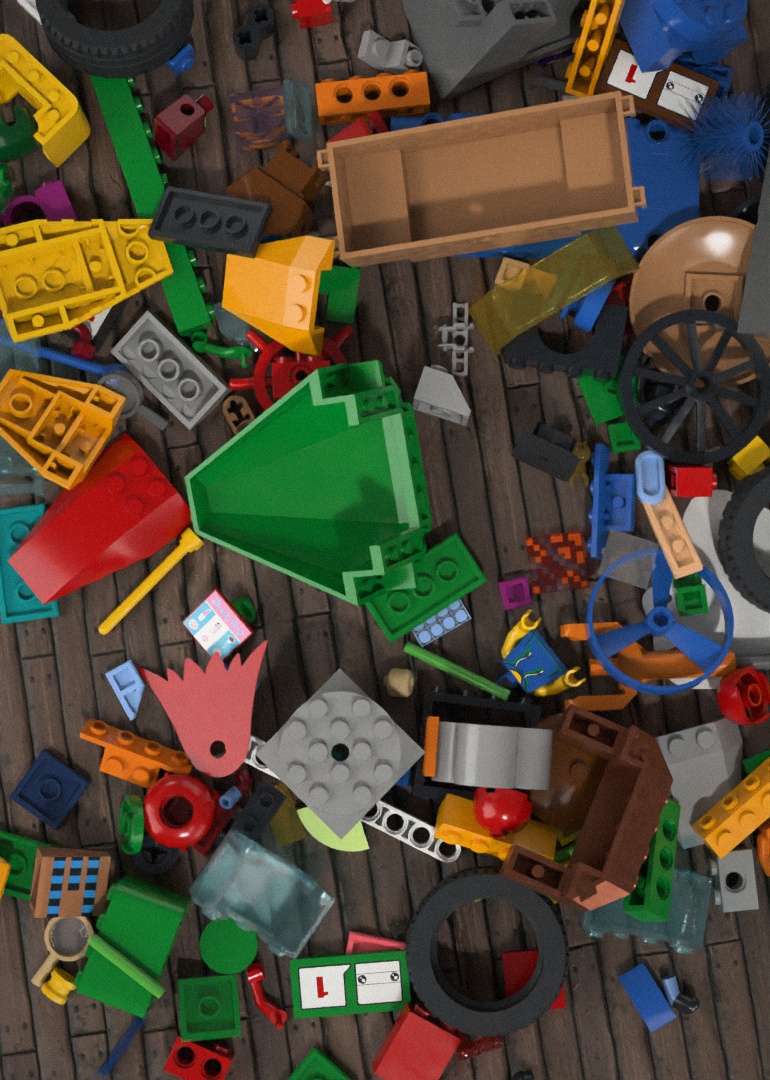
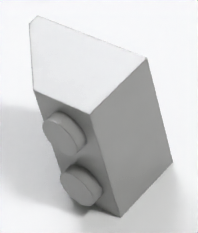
(441, 396)

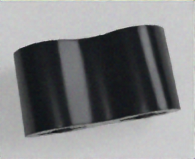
(254, 32)

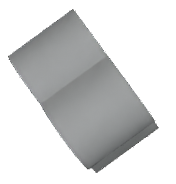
(493, 756)

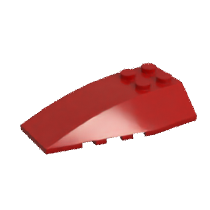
(101, 524)

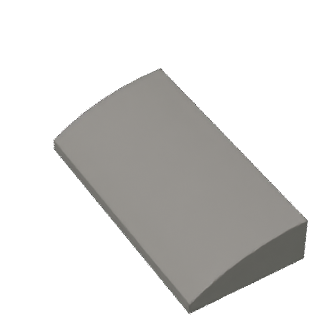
(171, 369)

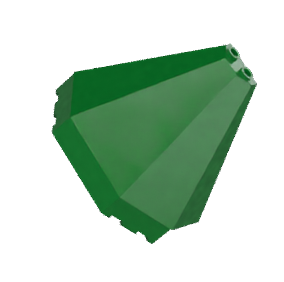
(323, 486)

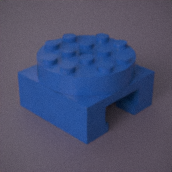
(667, 28)

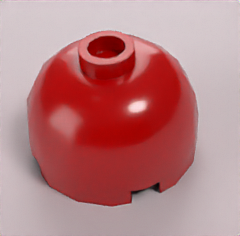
(744, 696)
(502, 811)

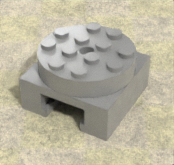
(348, 788)

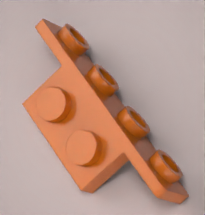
(132, 756)

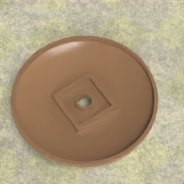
(679, 274)

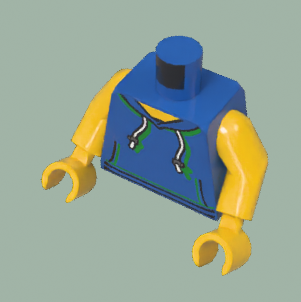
(533, 663)

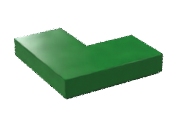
(342, 288)

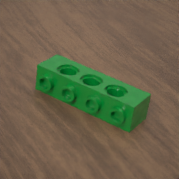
(653, 891)

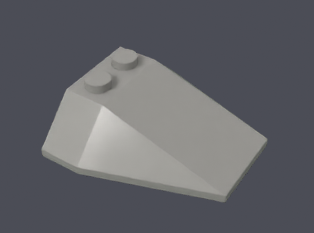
(703, 769)

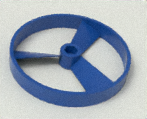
(661, 622)

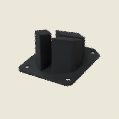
(553, 446)

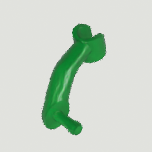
(235, 352)

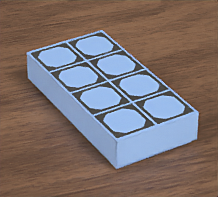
(441, 623)

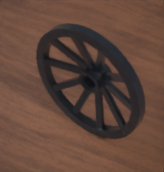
(688, 390)

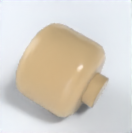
(399, 682)

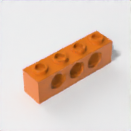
(384, 84)

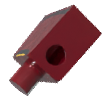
(181, 124)

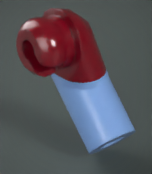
(236, 792)

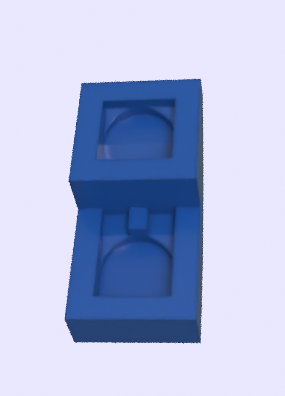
(647, 997)

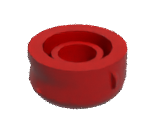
(203, 814)

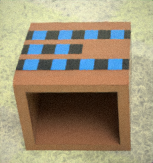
(70, 882)

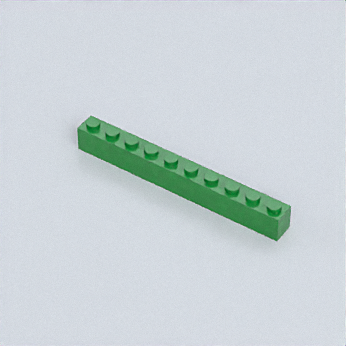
(147, 189)

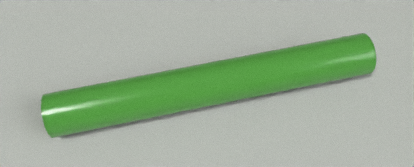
(126, 965)

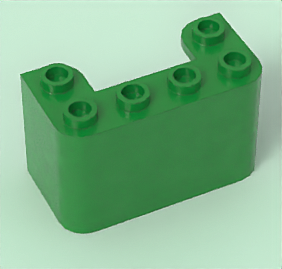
(143, 928)

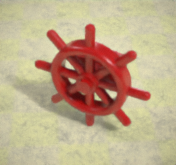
(285, 371)

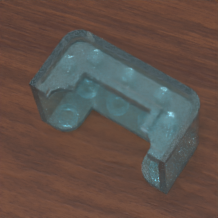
(261, 894)
(686, 916)

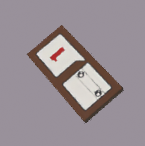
(657, 93)

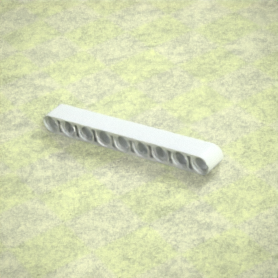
(378, 820)

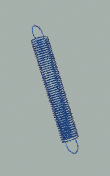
(117, 1055)

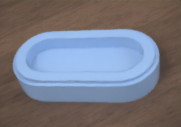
(650, 478)

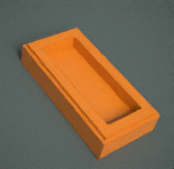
(430, 746)

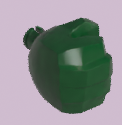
(18, 140)

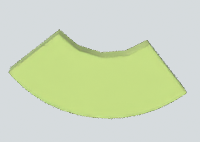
(353, 841)

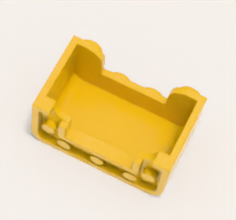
(58, 112)

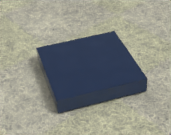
(50, 789)

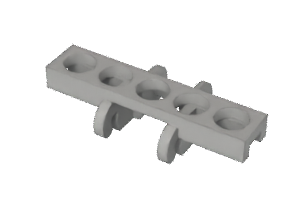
(455, 347)

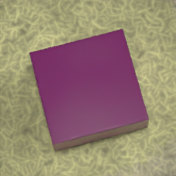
(515, 593)

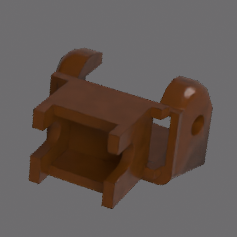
(289, 189)

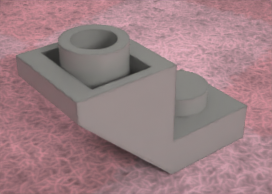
(389, 56)

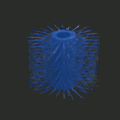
(727, 138)

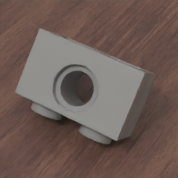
(742, 895)

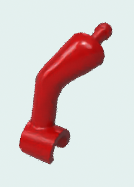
(271, 1010)

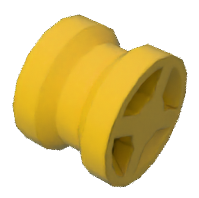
(59, 986)

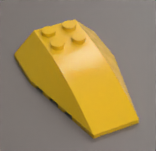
(73, 270)

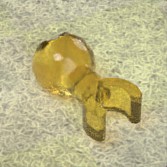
(584, 456)

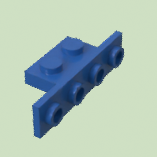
(612, 501)

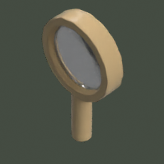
(66, 941)

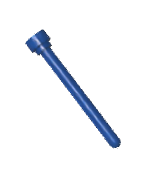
(78, 362)

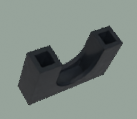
(597, 359)

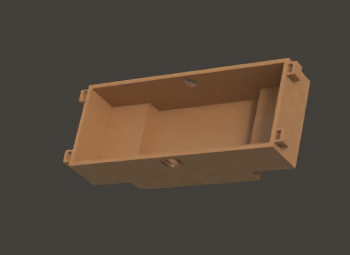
(484, 181)

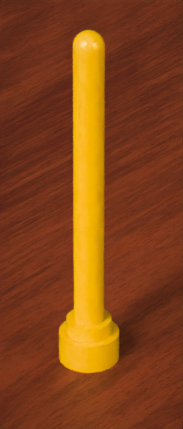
(188, 543)

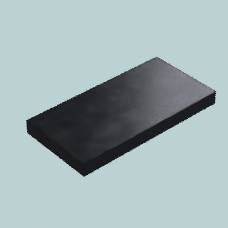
(210, 221)

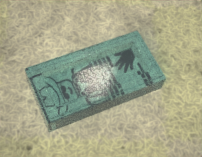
(297, 109)

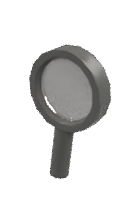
(130, 388)

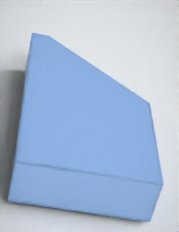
(127, 686)

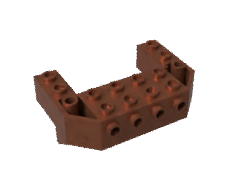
(618, 821)

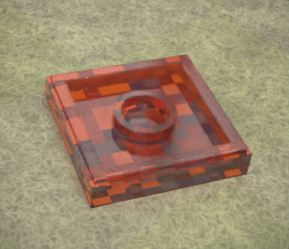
(557, 562)

